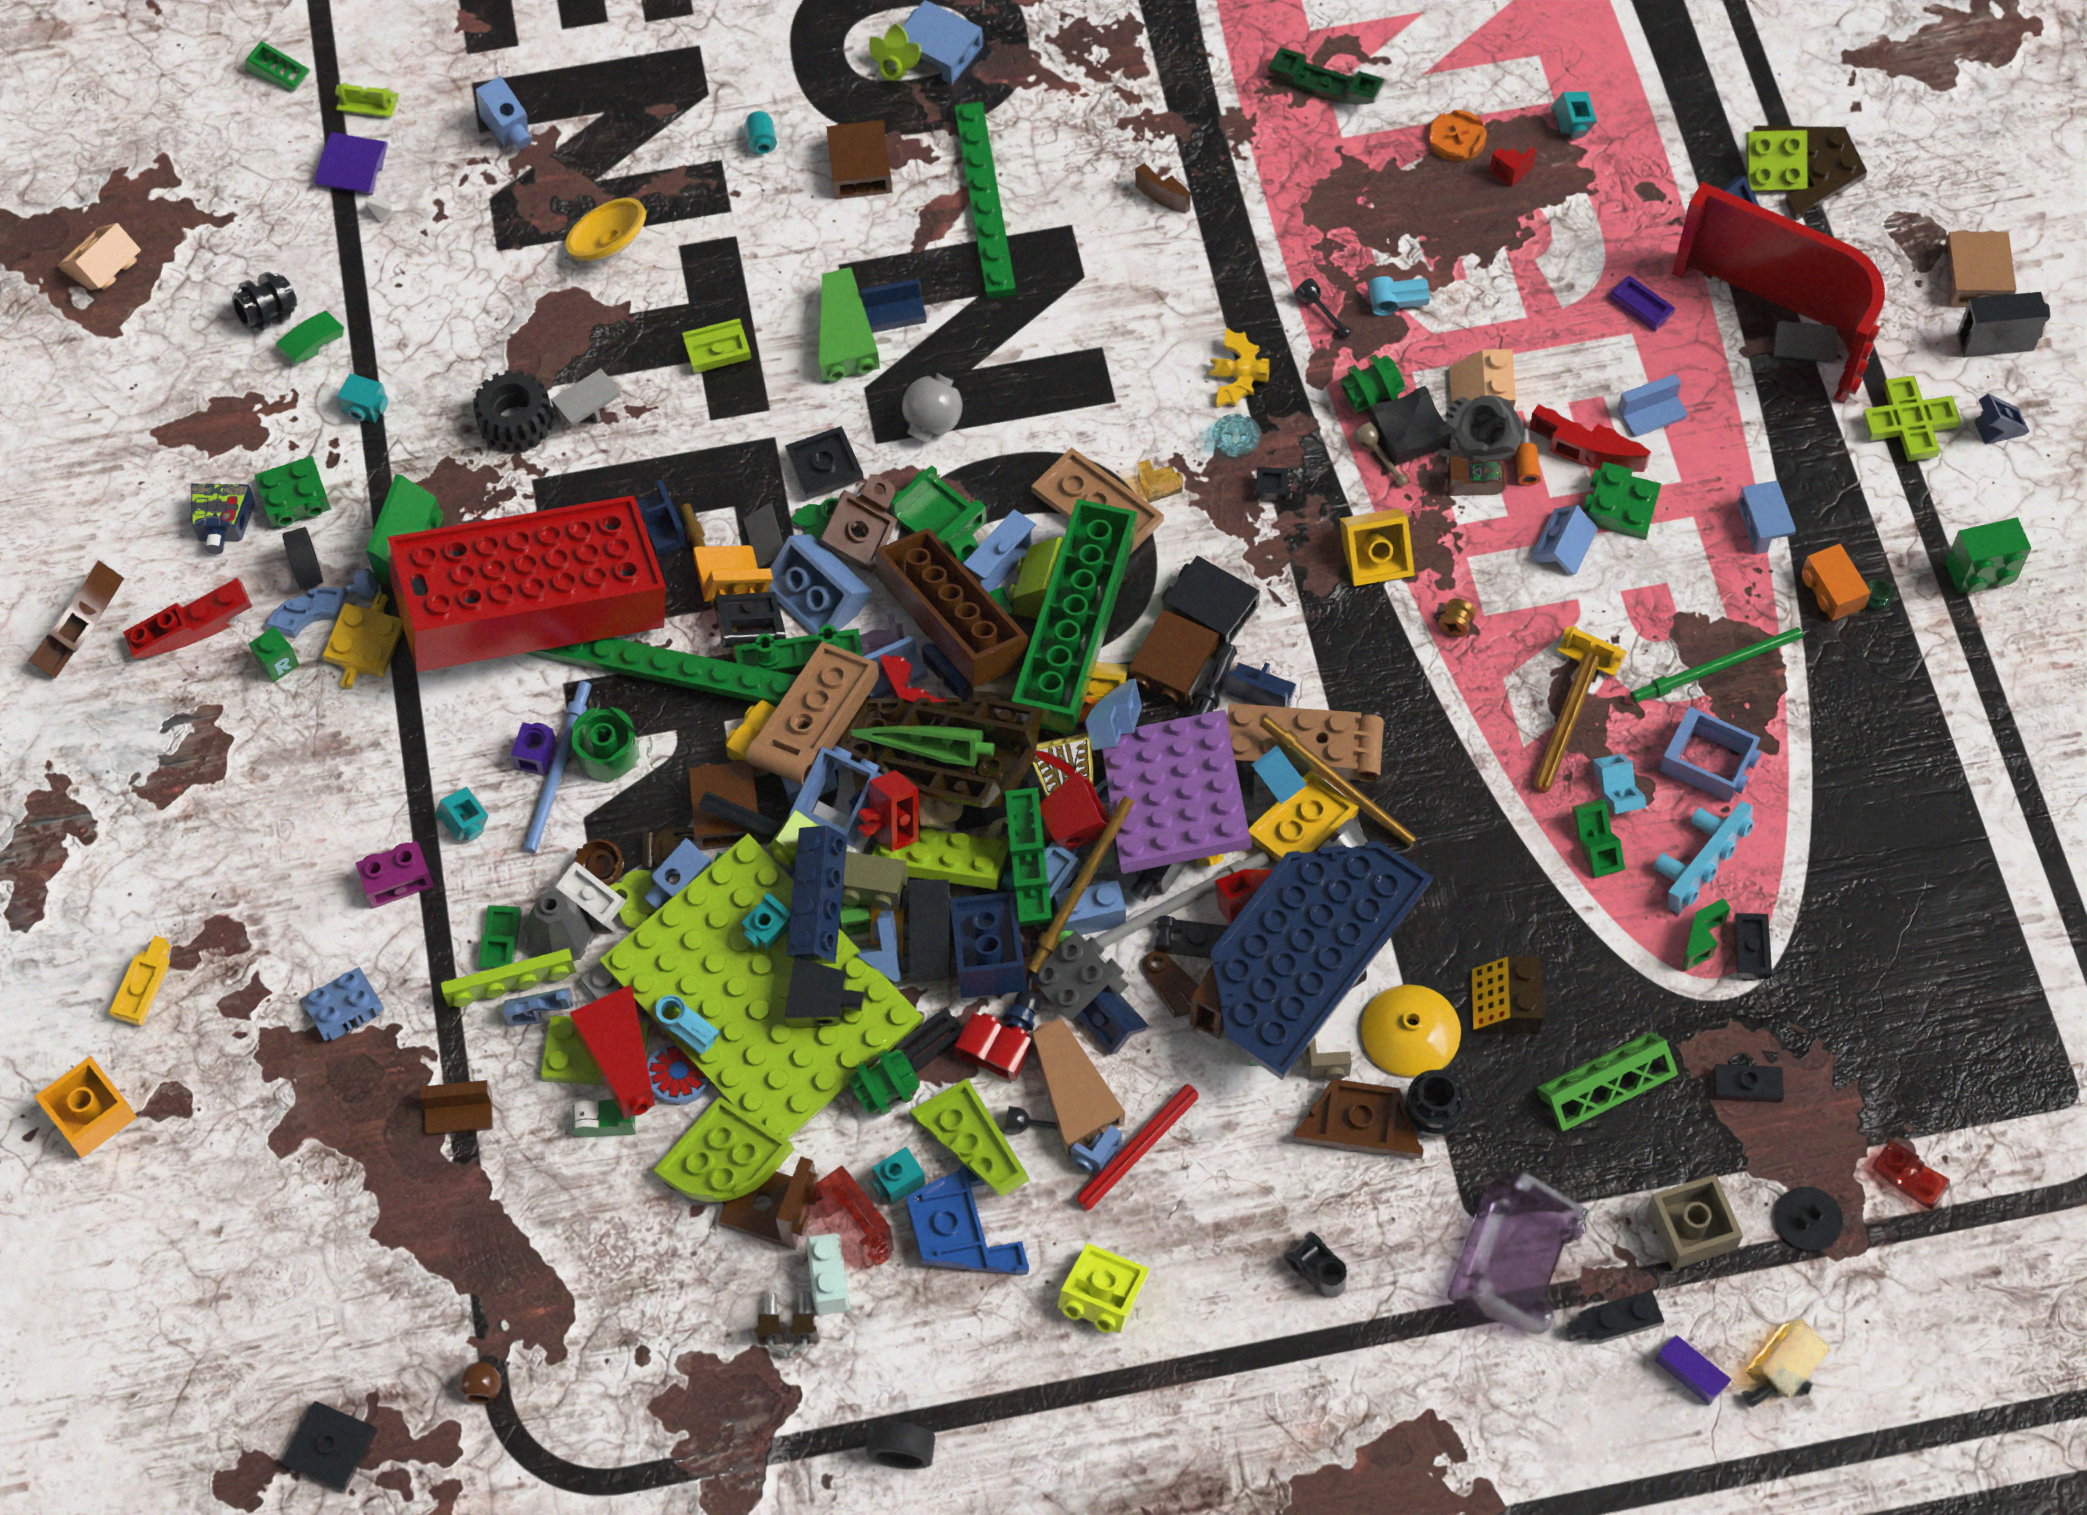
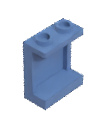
(944, 38)

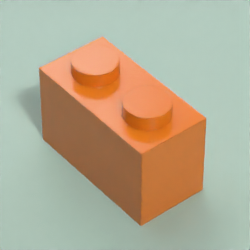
(1835, 582)

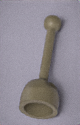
(1368, 437)

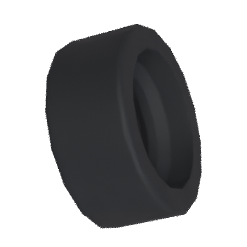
(302, 558)
(900, 1445)

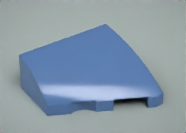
(528, 1008)

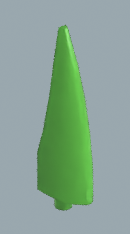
(935, 742)

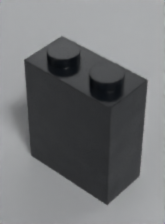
(2002, 324)
(1211, 598)

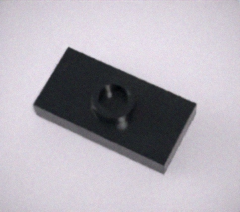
(1748, 1083)

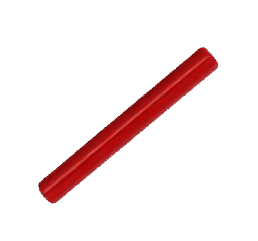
(1137, 1147)

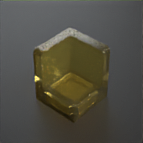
(1160, 482)

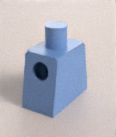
(503, 113)
(685, 861)

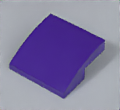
(350, 163)

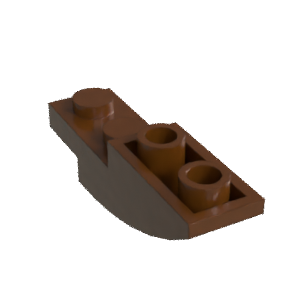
(76, 619)

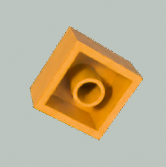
(85, 1107)

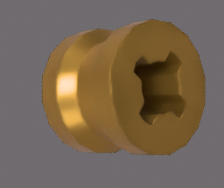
(1457, 617)

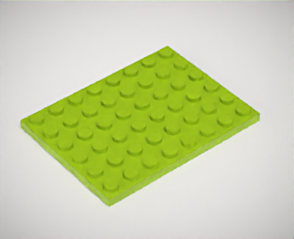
(699, 954)

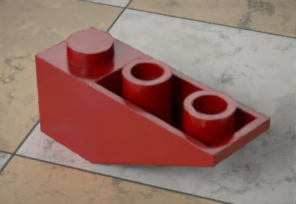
(1237, 889)

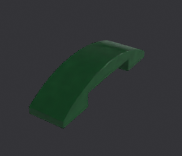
(1323, 82)

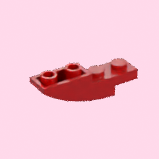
(1585, 447)
(186, 625)

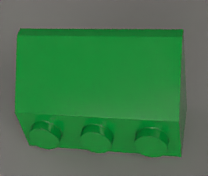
(404, 512)

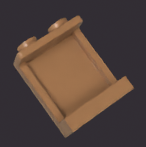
(1979, 265)

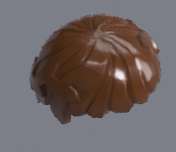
(601, 859)

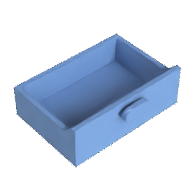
(1001, 551)

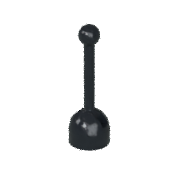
(1309, 293)
(1029, 998)
(1019, 1120)

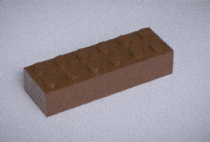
(951, 607)

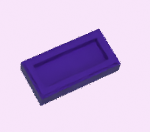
(1642, 303)

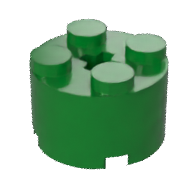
(604, 743)

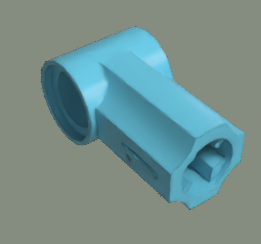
(1389, 295)
(688, 1025)

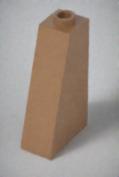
(1074, 1087)

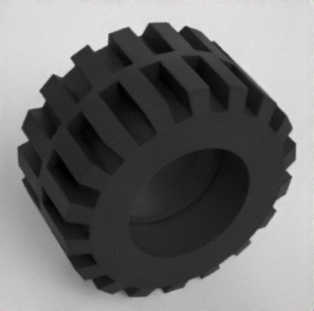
(508, 392)

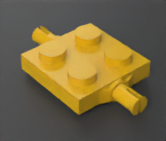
(363, 640)

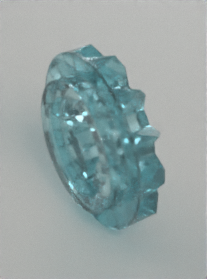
(1225, 428)

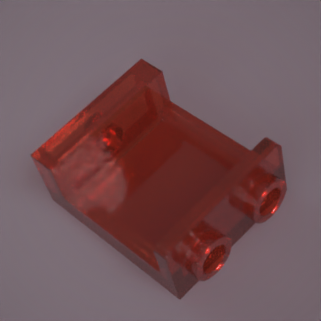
(841, 1191)

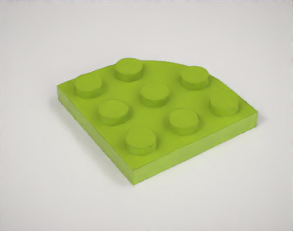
(723, 1155)

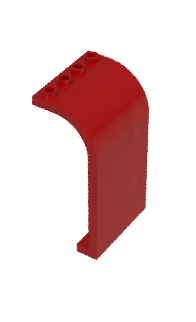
(1788, 267)

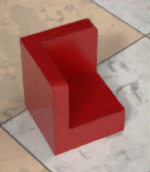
(1512, 165)

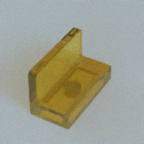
(1789, 1357)

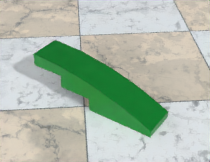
(1028, 856)

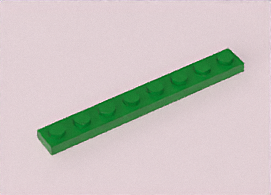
(985, 200)

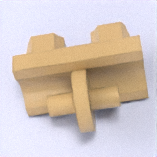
(938, 812)

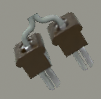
(802, 1332)

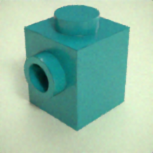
(362, 398)
(897, 1176)

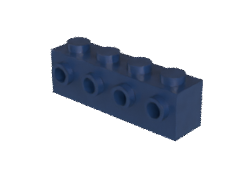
(817, 894)

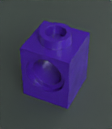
(537, 759)

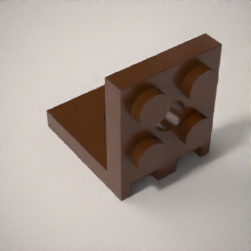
(789, 1210)

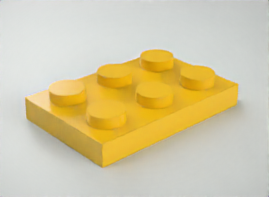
(1303, 819)

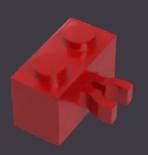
(891, 811)

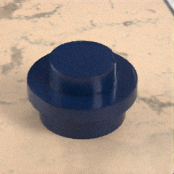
(1019, 1017)

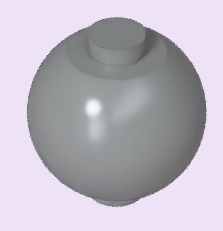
(931, 407)

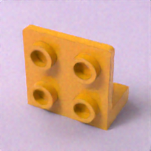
(729, 571)

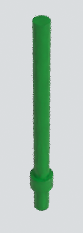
(1662, 685)

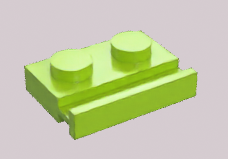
(716, 345)

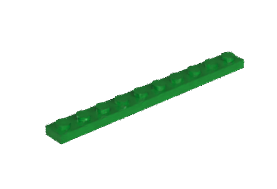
(675, 668)

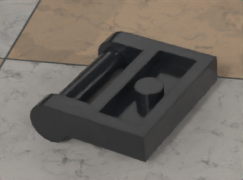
(747, 610)

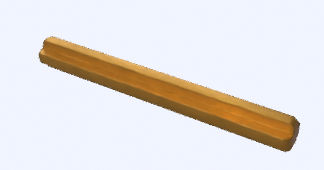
(1566, 722)

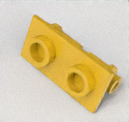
(1577, 642)

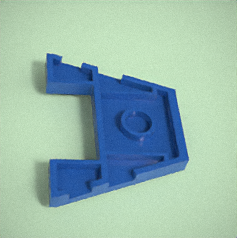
(950, 1229)

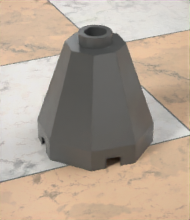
(558, 925)

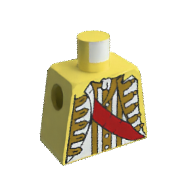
(1061, 759)

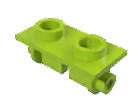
(366, 101)

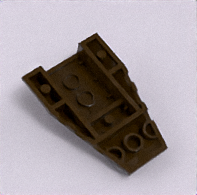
(1004, 723)

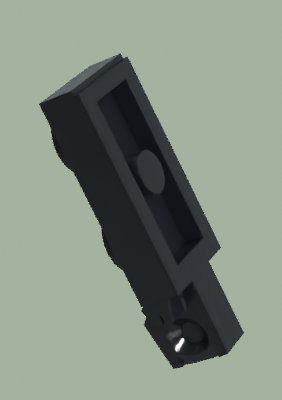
(1617, 1319)

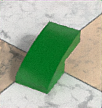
(306, 337)
(500, 936)

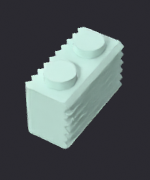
(828, 1274)

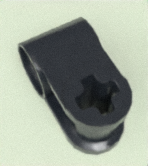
(1315, 1259)

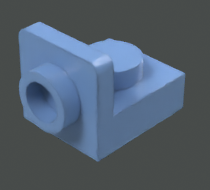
(1103, 1150)

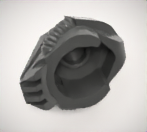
(1486, 427)

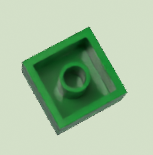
(1988, 555)

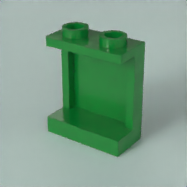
(937, 506)

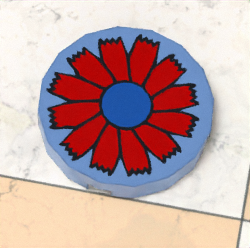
(675, 1076)

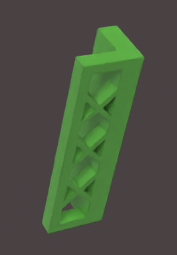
(1602, 1070)

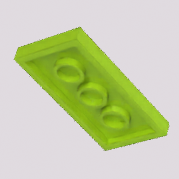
(953, 857)

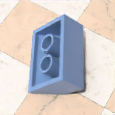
(816, 585)

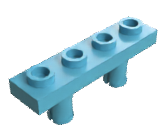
(1704, 867)

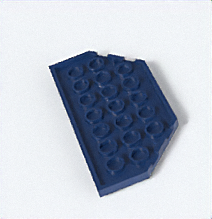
(1307, 945)

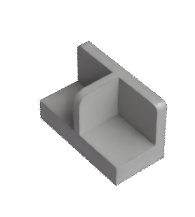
(585, 398)

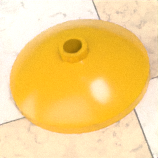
(606, 230)
(1407, 1048)

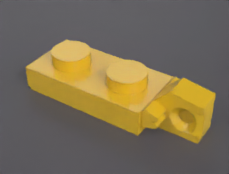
(142, 983)

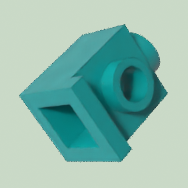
(1574, 113)
(462, 815)
(769, 934)

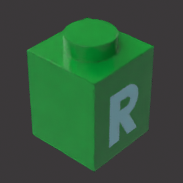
(274, 654)

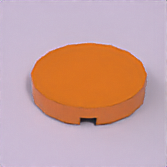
(1457, 136)

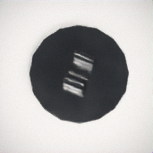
(1808, 1219)

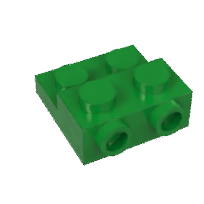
(292, 492)
(1621, 501)

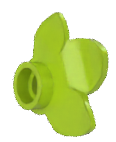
(894, 49)
(634, 888)

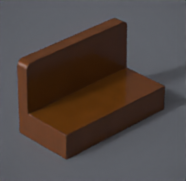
(457, 1107)

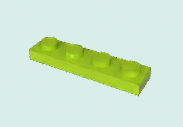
(518, 975)

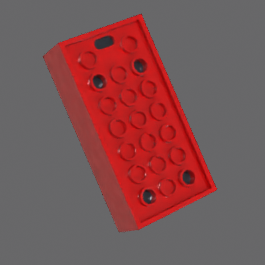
(526, 583)

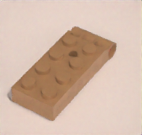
(813, 712)
(1350, 739)

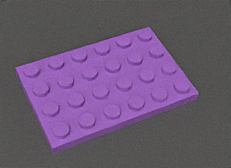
(1182, 792)

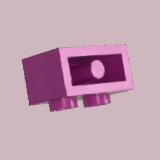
(394, 874)

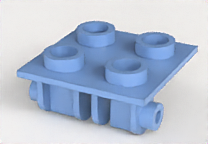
(341, 1002)

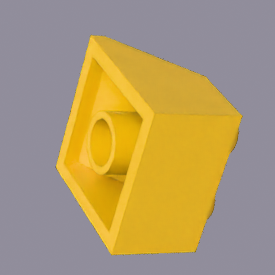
(1377, 546)

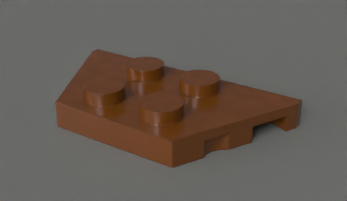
(1361, 1119)

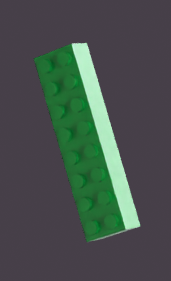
(1076, 613)

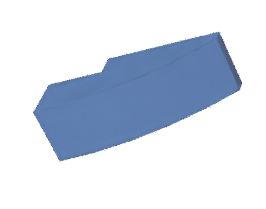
(1114, 716)

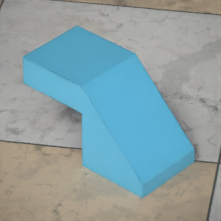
(1618, 783)

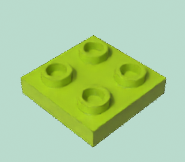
(1777, 160)

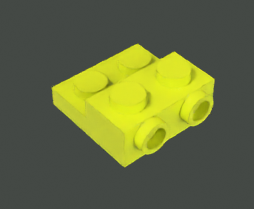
(1102, 1289)

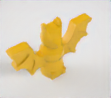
(1244, 369)

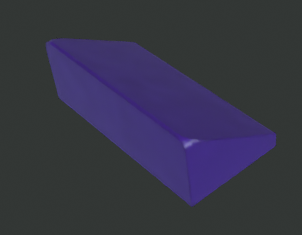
(1692, 1369)

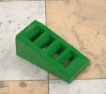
(273, 56)

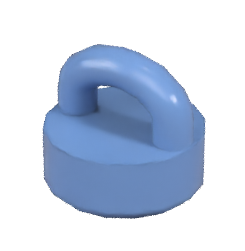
(364, 584)

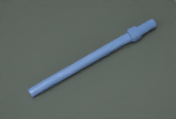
(573, 711)

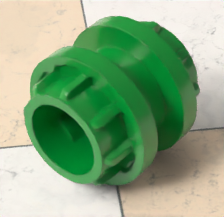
(1373, 383)
(884, 1081)

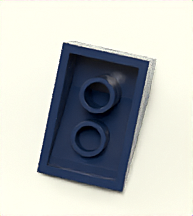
(988, 944)

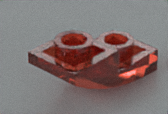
(1911, 1177)

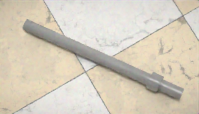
(1178, 901)

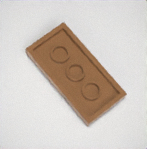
(1079, 478)

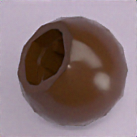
(479, 1383)

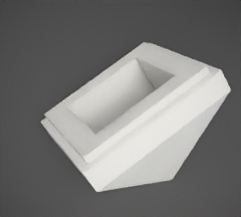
(383, 207)

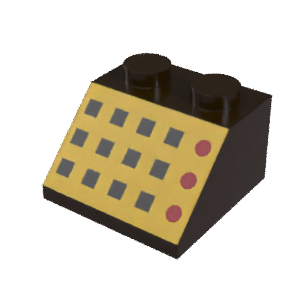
(1508, 996)

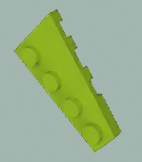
(970, 1133)

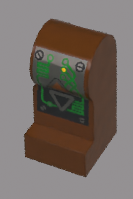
(1474, 477)

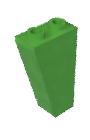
(845, 333)

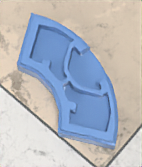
(308, 608)

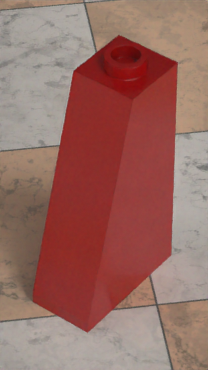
(615, 1046)

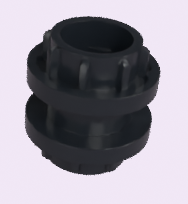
(261, 302)
(1437, 1086)

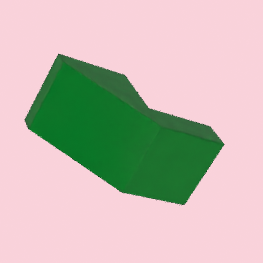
(1597, 841)
(1701, 943)

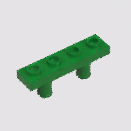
(795, 652)

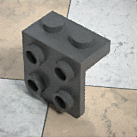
(1077, 974)

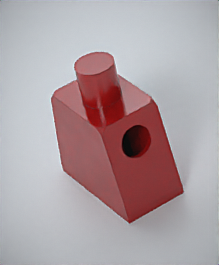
(1073, 814)

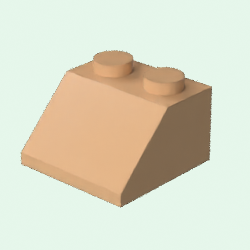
(100, 257)
(1484, 374)

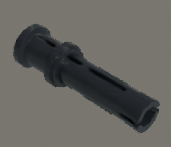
(1206, 698)

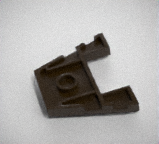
(1831, 166)

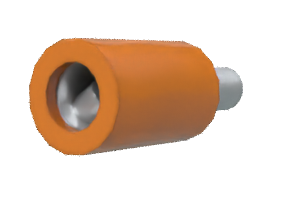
(1527, 462)

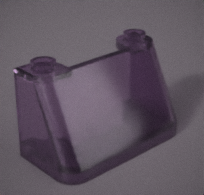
(1515, 1252)

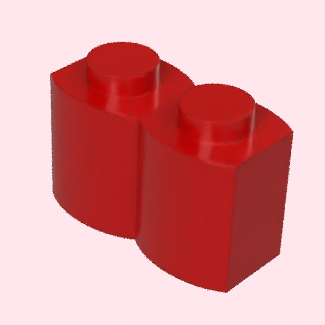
(994, 1046)

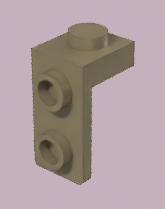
(1326, 1065)

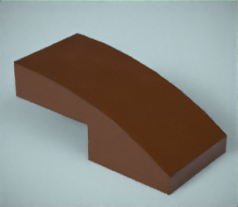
(1164, 192)

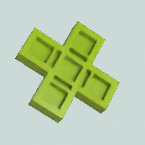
(1911, 418)

